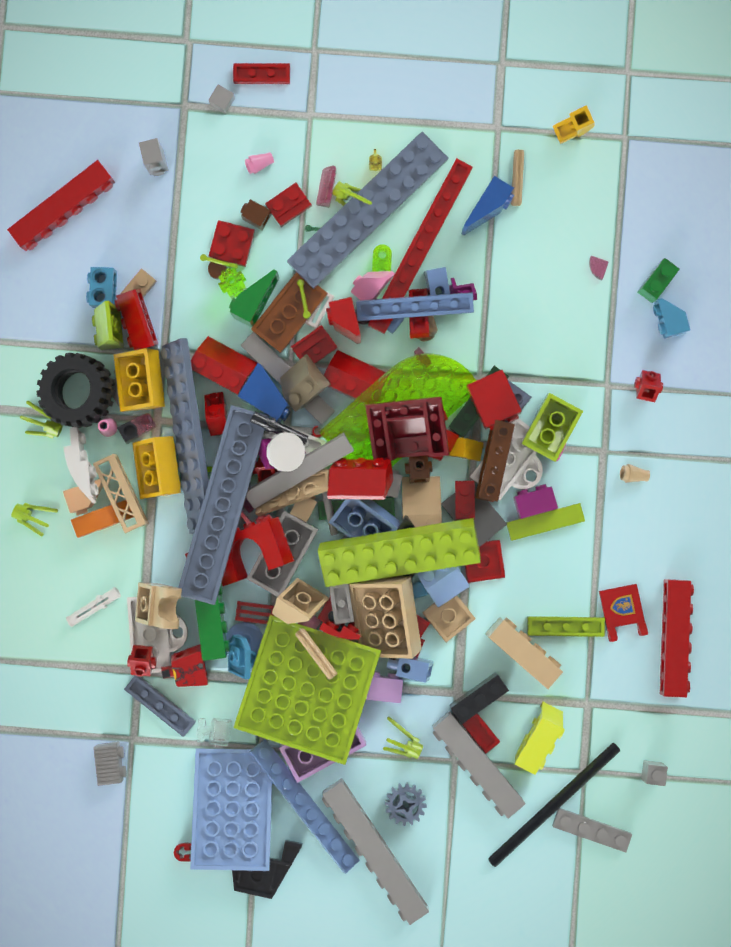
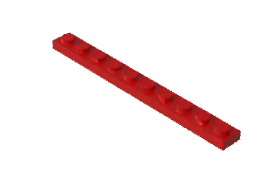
(425, 237)

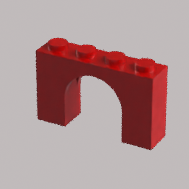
(270, 539)

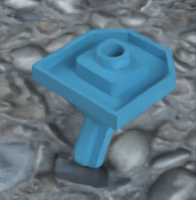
(240, 657)

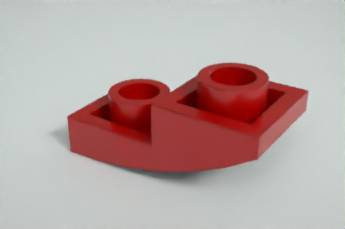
(346, 632)

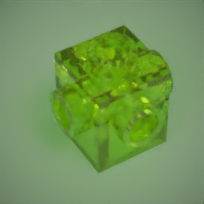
(234, 288)

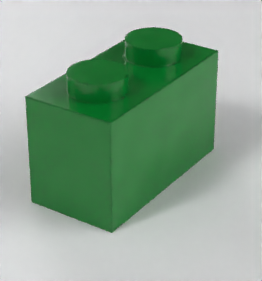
(658, 280)

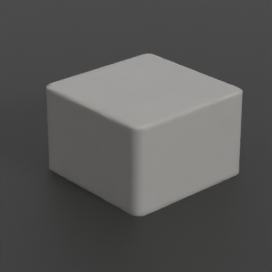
(221, 98)

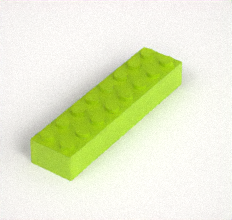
(399, 552)

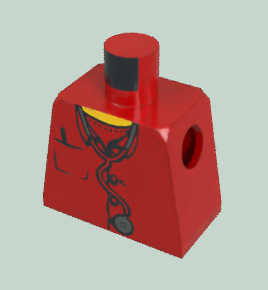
(187, 668)

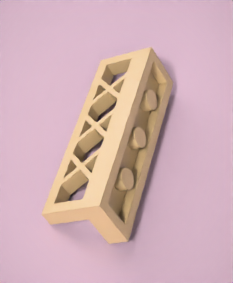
(127, 490)

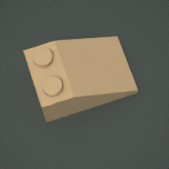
(422, 501)

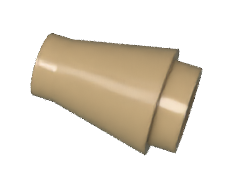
(631, 473)

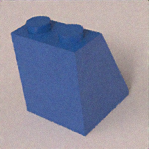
(264, 396)

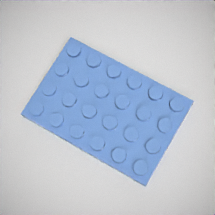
(230, 812)

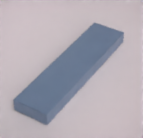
(160, 705)

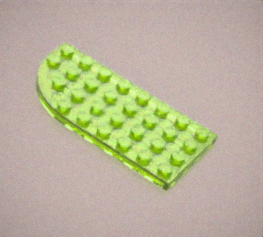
(410, 379)

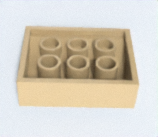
(386, 616)

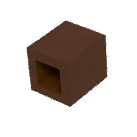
(255, 214)

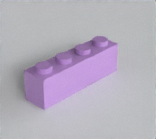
(386, 688)

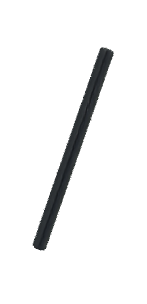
(554, 804)

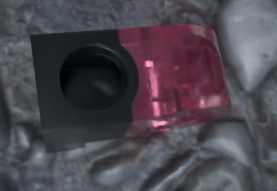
(136, 427)

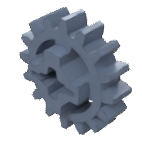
(412, 802)

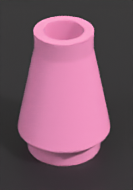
(258, 162)
(111, 427)

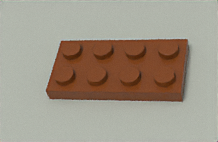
(285, 314)

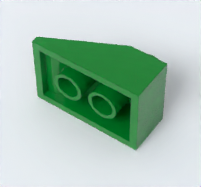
(251, 301)

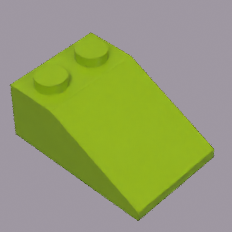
(108, 327)
(552, 427)

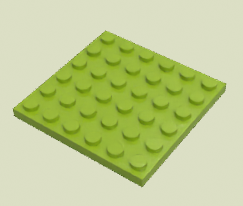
(294, 699)

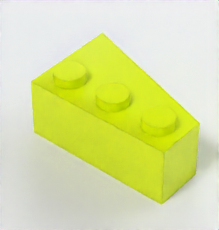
(540, 739)

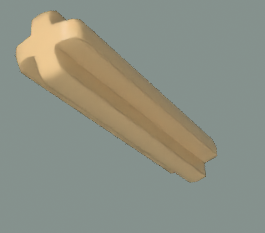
(517, 177)
(316, 653)

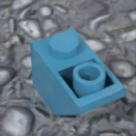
(671, 318)

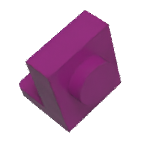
(466, 288)

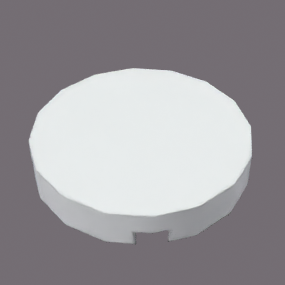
(285, 451)

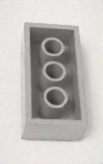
(299, 538)

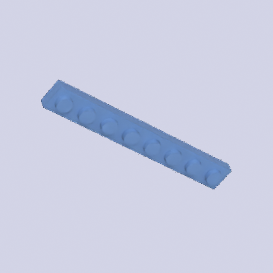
(304, 806)

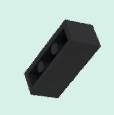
(478, 698)

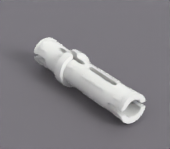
(112, 595)

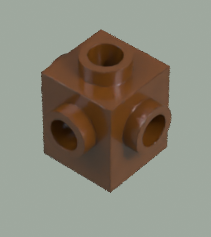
(420, 474)

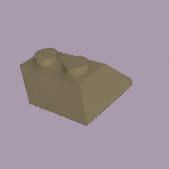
(302, 383)

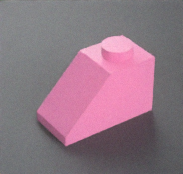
(371, 284)

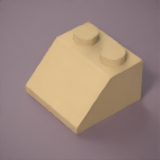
(298, 602)

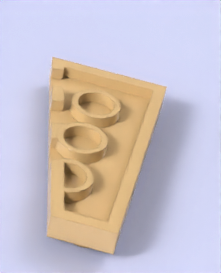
(305, 489)

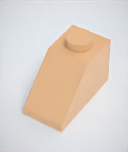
(77, 501)

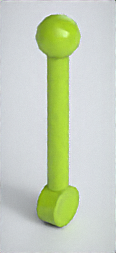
(203, 257)
(306, 314)

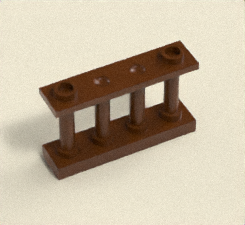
(494, 461)

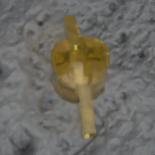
(375, 162)

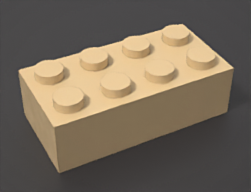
(520, 649)

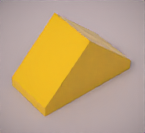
(467, 449)

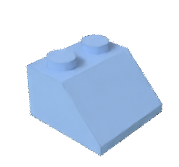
(443, 584)

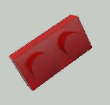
(464, 500)

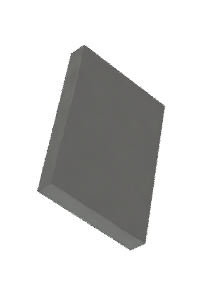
(486, 521)

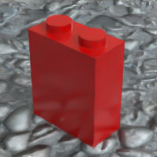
(494, 399)

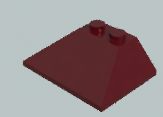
(407, 428)

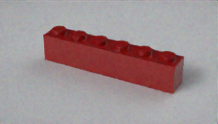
(61, 206)
(675, 638)

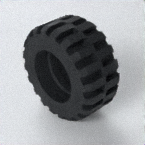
(52, 390)

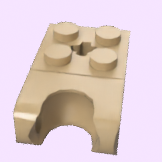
(157, 605)

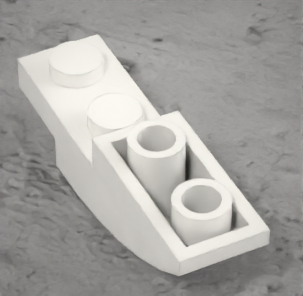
(79, 466)

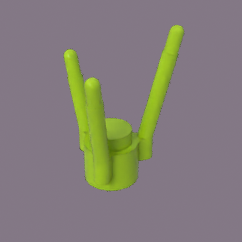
(344, 191)
(52, 428)
(23, 514)
(411, 748)

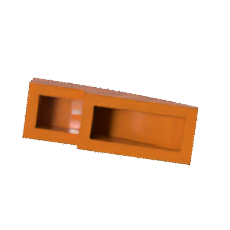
(98, 519)

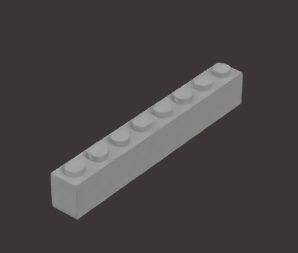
(375, 851)

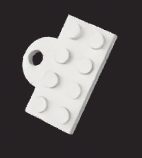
(519, 462)
(161, 639)

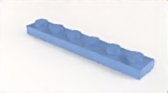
(415, 306)

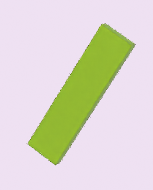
(545, 521)
(566, 626)

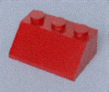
(343, 318)
(136, 319)
(222, 365)
(350, 375)
(360, 479)

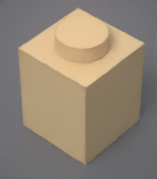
(304, 508)

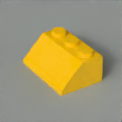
(139, 380)
(156, 467)

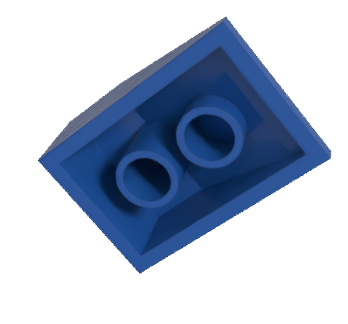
(494, 199)

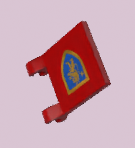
(621, 608)

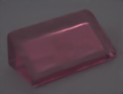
(326, 186)

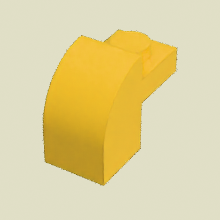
(576, 125)

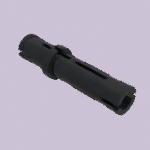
(258, 419)

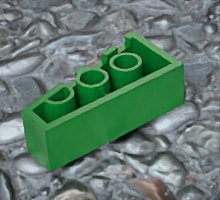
(212, 628)

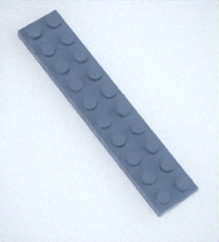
(358, 219)
(186, 427)
(222, 507)

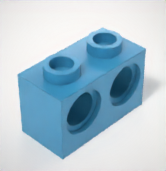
(107, 287)

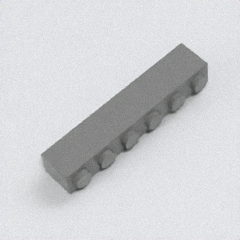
(478, 764)

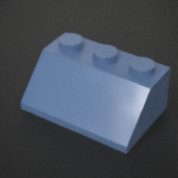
(363, 518)

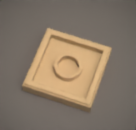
(449, 617)

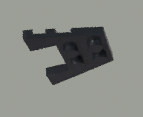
(267, 882)

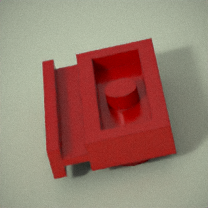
(288, 204)
(315, 344)

